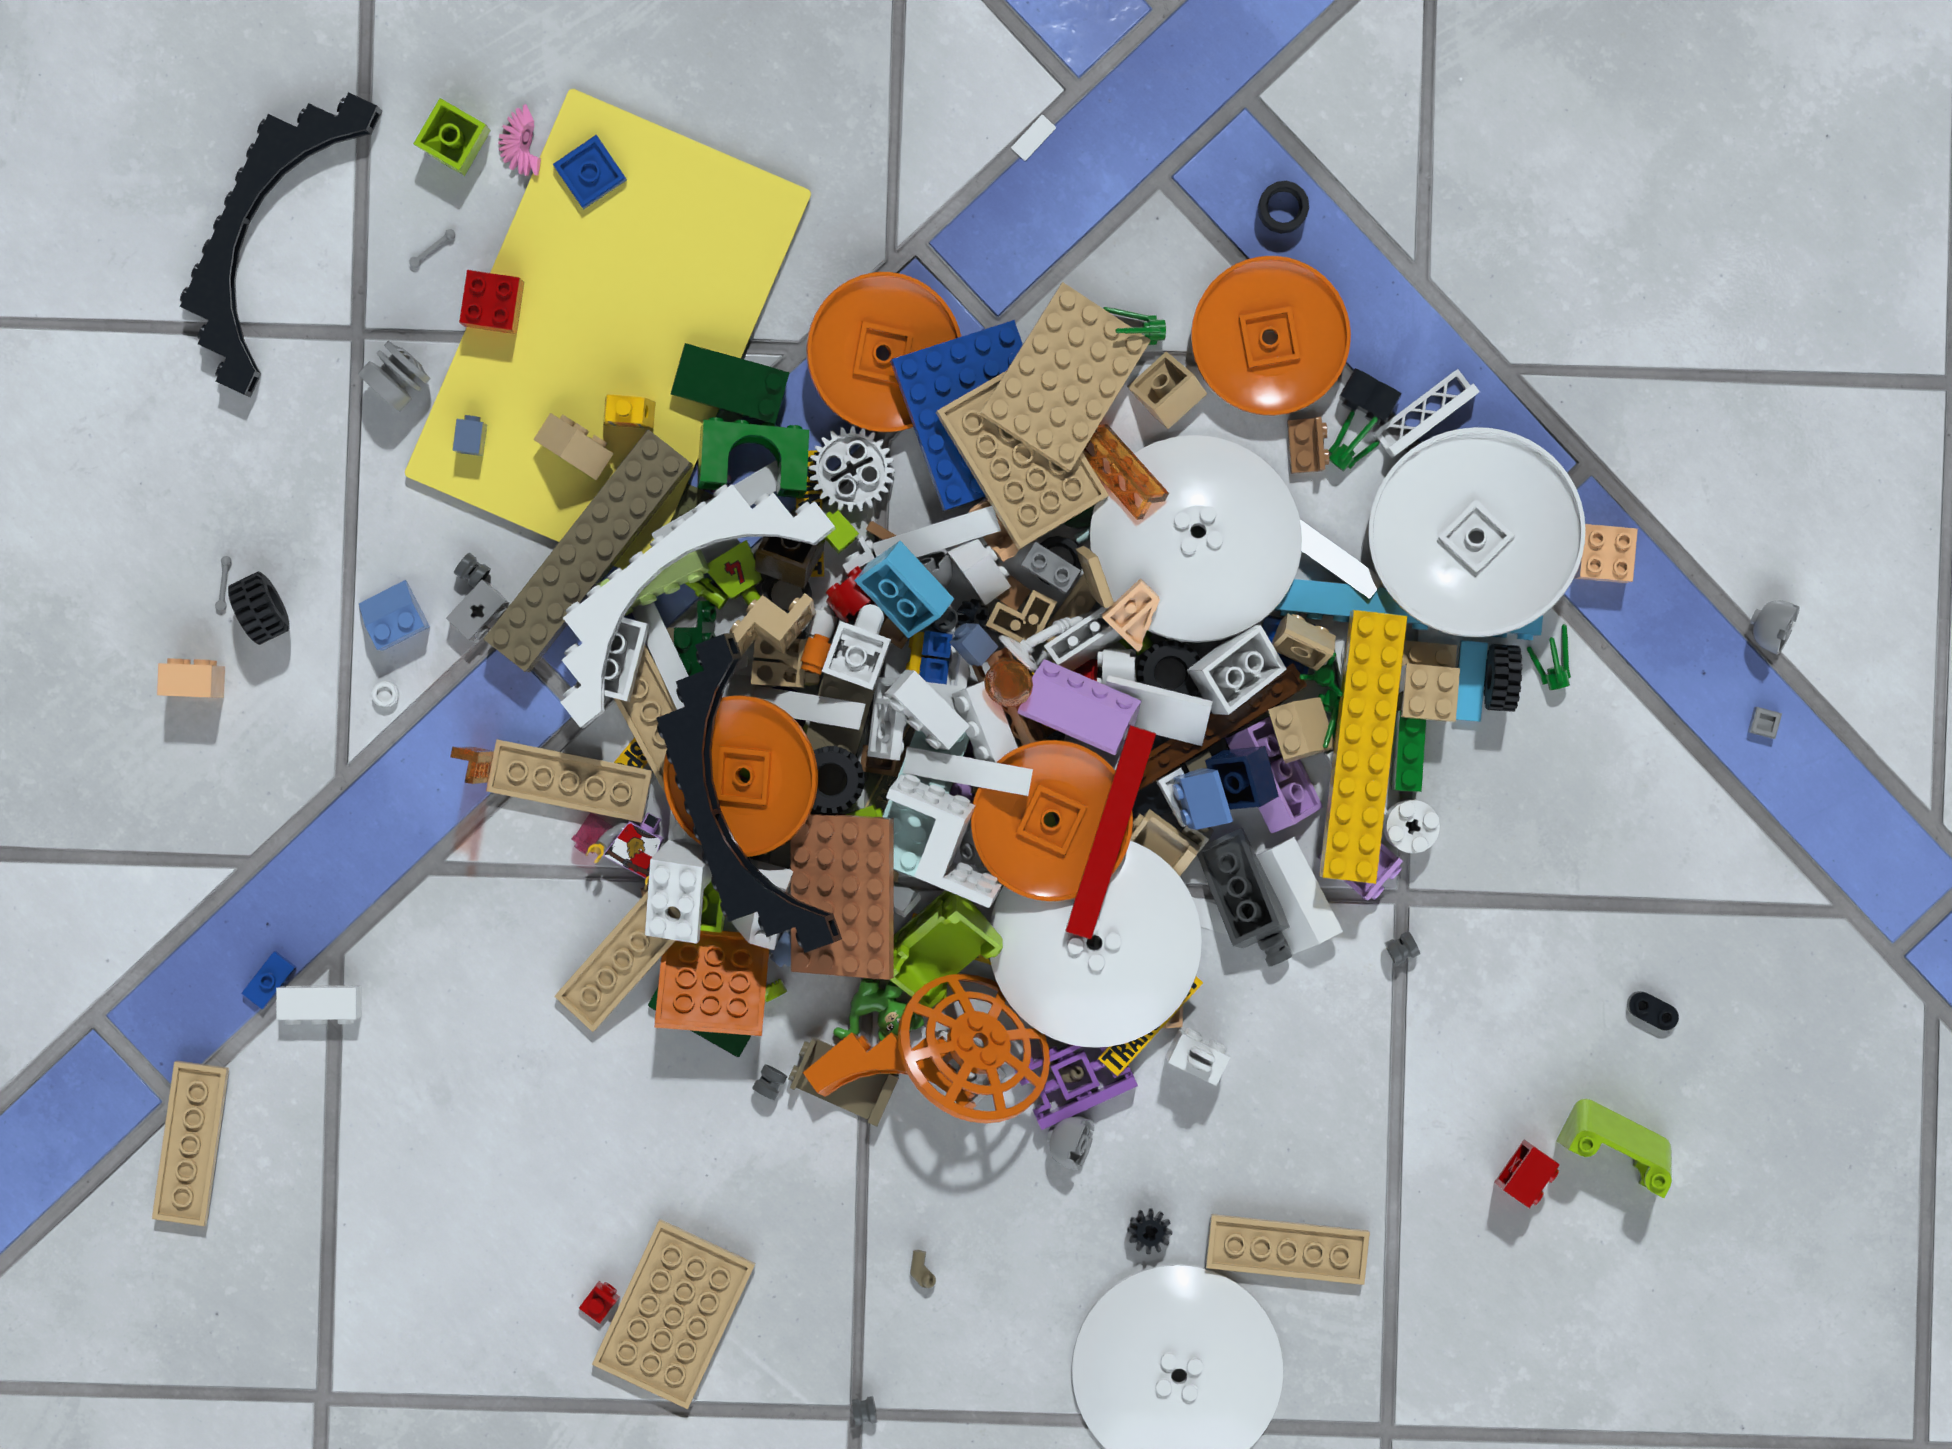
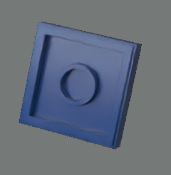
(589, 172)

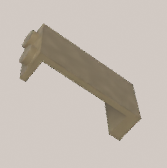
(863, 1096)

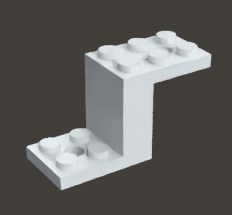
(888, 724)
(951, 822)
(678, 881)

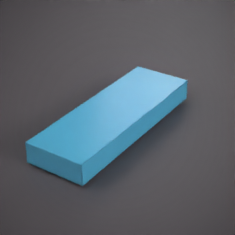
(1471, 680)

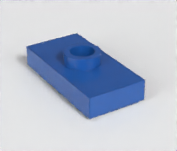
(268, 978)

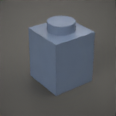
(470, 436)
(973, 644)

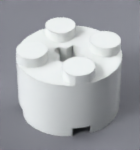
(1117, 663)
(1426, 825)

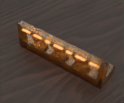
(1124, 463)
(478, 765)

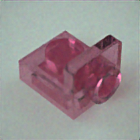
(590, 832)

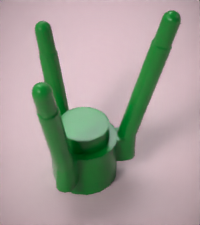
(1152, 329)
(1343, 456)
(1558, 675)
(1324, 676)
(1331, 707)

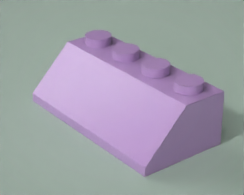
(1080, 707)
(1295, 791)

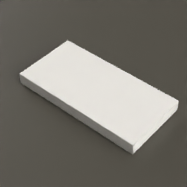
(1167, 711)

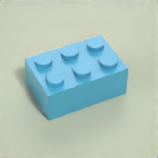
(904, 589)

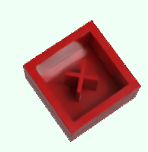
(491, 302)
(1527, 1174)

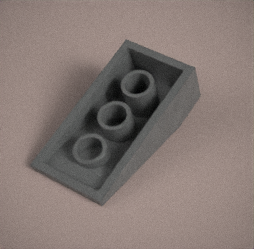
(1241, 890)

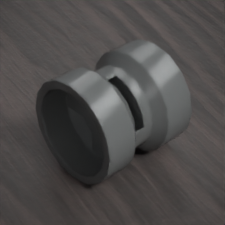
(472, 570)
(946, 621)
(1402, 948)
(1275, 949)
(769, 1082)

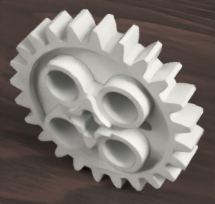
(840, 447)

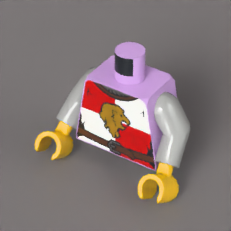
(631, 845)

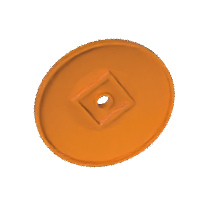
(1277, 297)
(849, 328)
(781, 769)
(1011, 828)

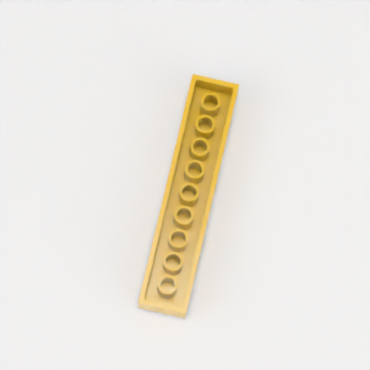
(1363, 746)

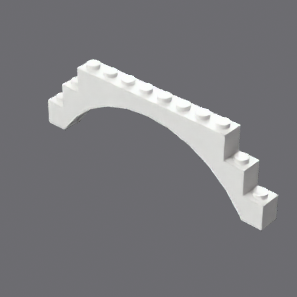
(601, 614)

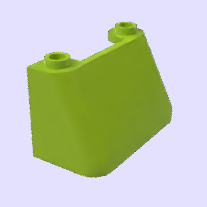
(941, 943)
(1594, 1124)

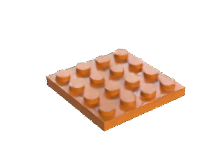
(713, 985)

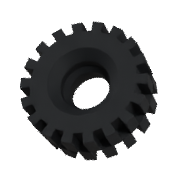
(1503, 677)

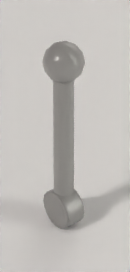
(416, 261)
(221, 604)

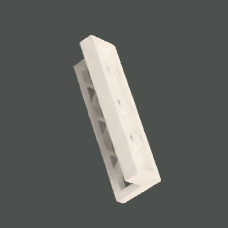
(1436, 416)

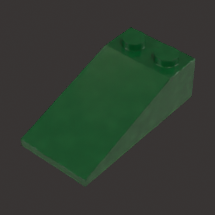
(730, 383)

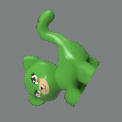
(872, 999)

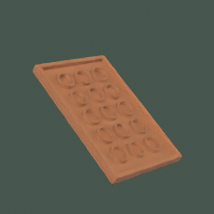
(849, 871)

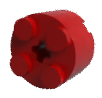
(848, 597)

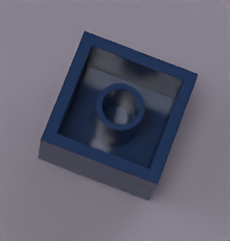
(1245, 776)

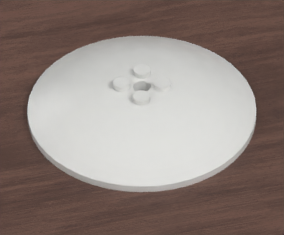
(1486, 485)
(1212, 582)
(1109, 992)
(1170, 1322)

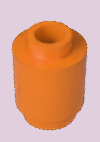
(815, 653)

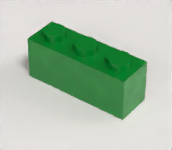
(1408, 754)

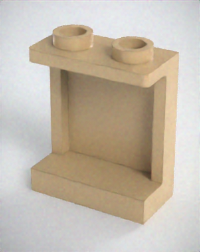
(1164, 840)

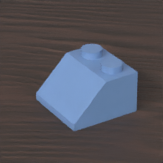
(393, 616)
(1202, 799)

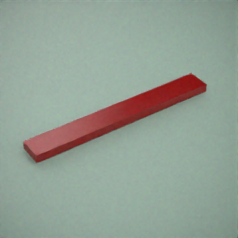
(1110, 832)

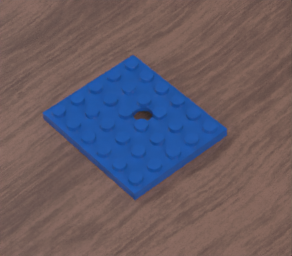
(940, 376)

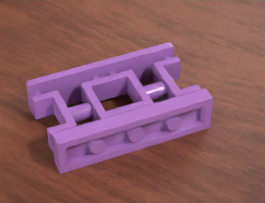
(1085, 1098)

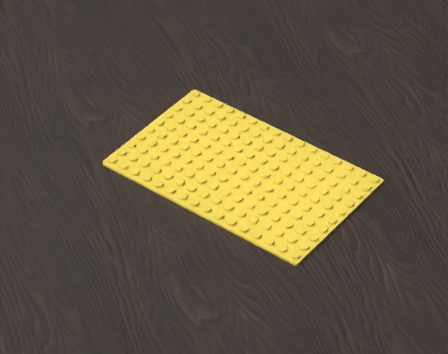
(607, 311)

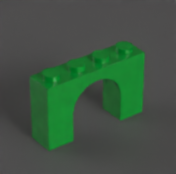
(786, 444)

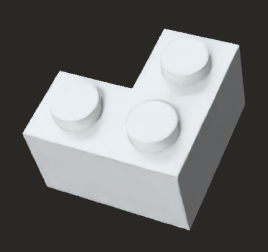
(980, 568)

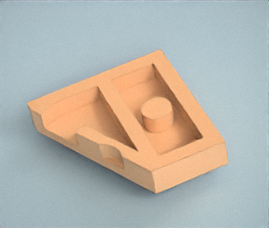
(1133, 613)

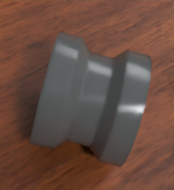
(864, 1411)

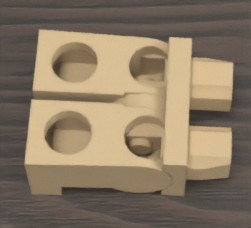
(787, 671)

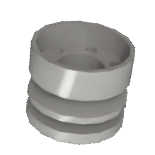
(394, 375)

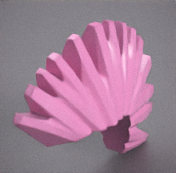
(518, 142)

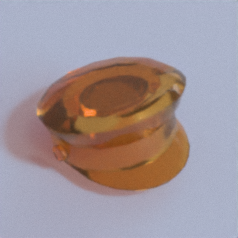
(1008, 682)

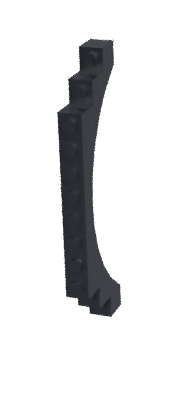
(273, 155)
(689, 746)

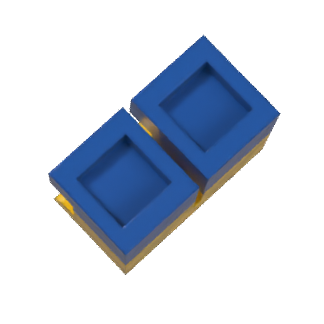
(924, 652)

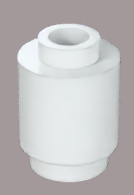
(822, 623)

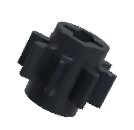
(973, 613)

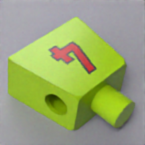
(736, 573)

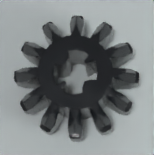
(1159, 1233)

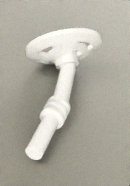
(1023, 650)

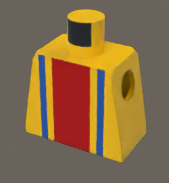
(629, 411)

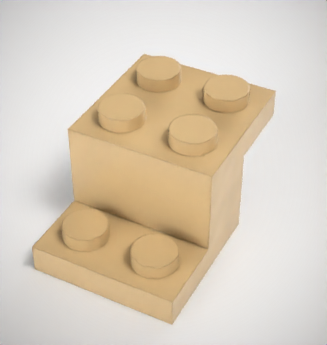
(773, 623)
(1429, 681)

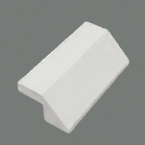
(1299, 895)

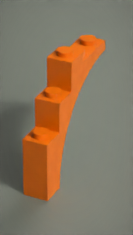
(854, 1060)

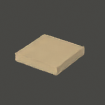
(1095, 576)

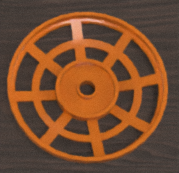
(967, 1054)

